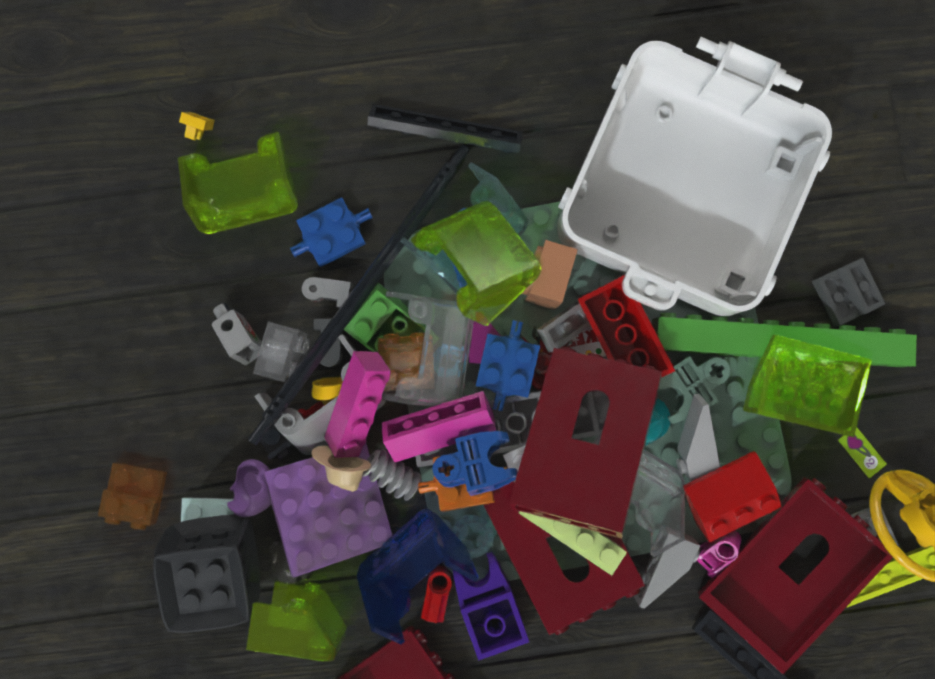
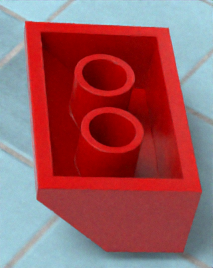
(731, 496)

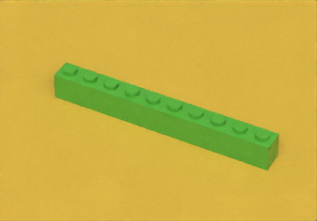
(751, 339)

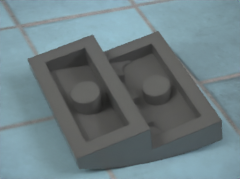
(848, 292)

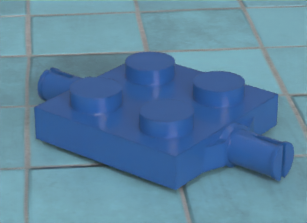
(331, 232)
(507, 365)

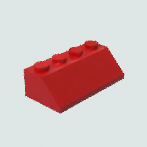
(624, 328)

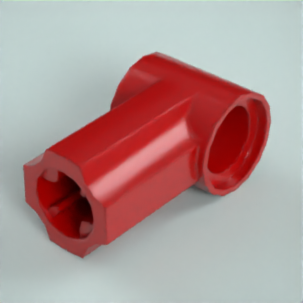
(436, 596)

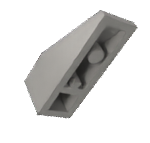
(697, 443)
(667, 569)

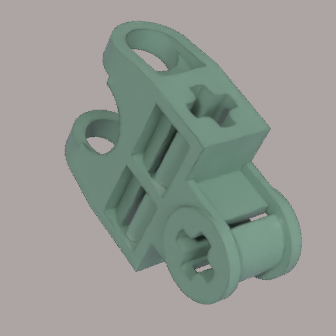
(694, 379)

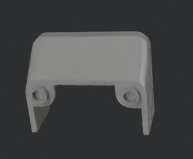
(308, 432)

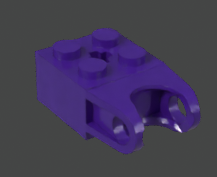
(486, 600)

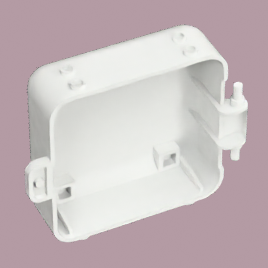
(696, 177)

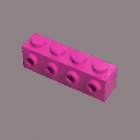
(357, 404)
(437, 426)

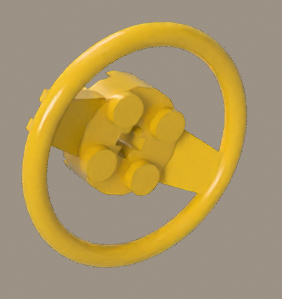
(918, 512)

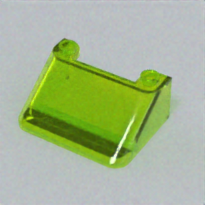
(486, 255)

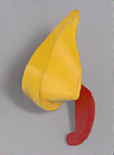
(324, 390)

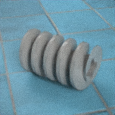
(394, 473)

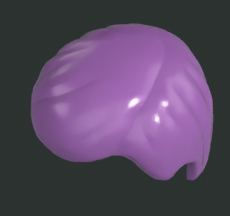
(249, 489)

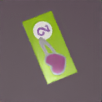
(863, 453)

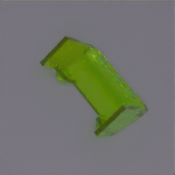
(297, 624)

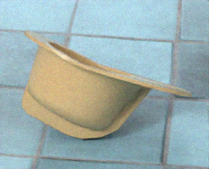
(341, 472)

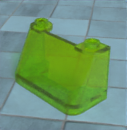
(239, 188)

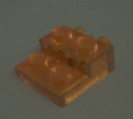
(401, 356)
(132, 495)

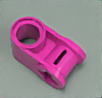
(716, 556)

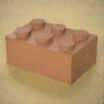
(555, 272)

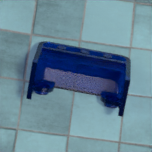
(402, 564)

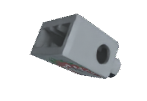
(236, 334)

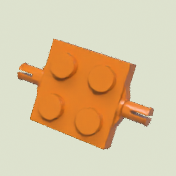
(457, 496)

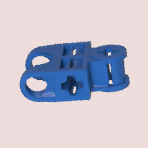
(463, 467)

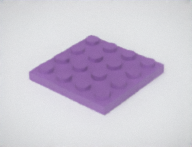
(321, 520)

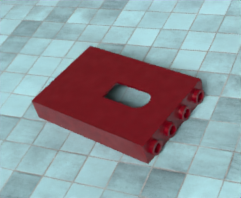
(579, 479)
(553, 595)
(766, 603)

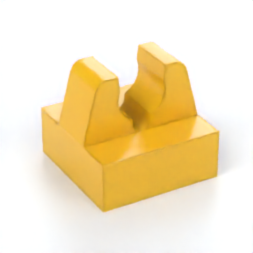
(195, 124)

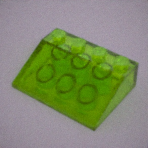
(808, 386)

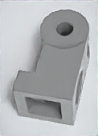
(319, 289)

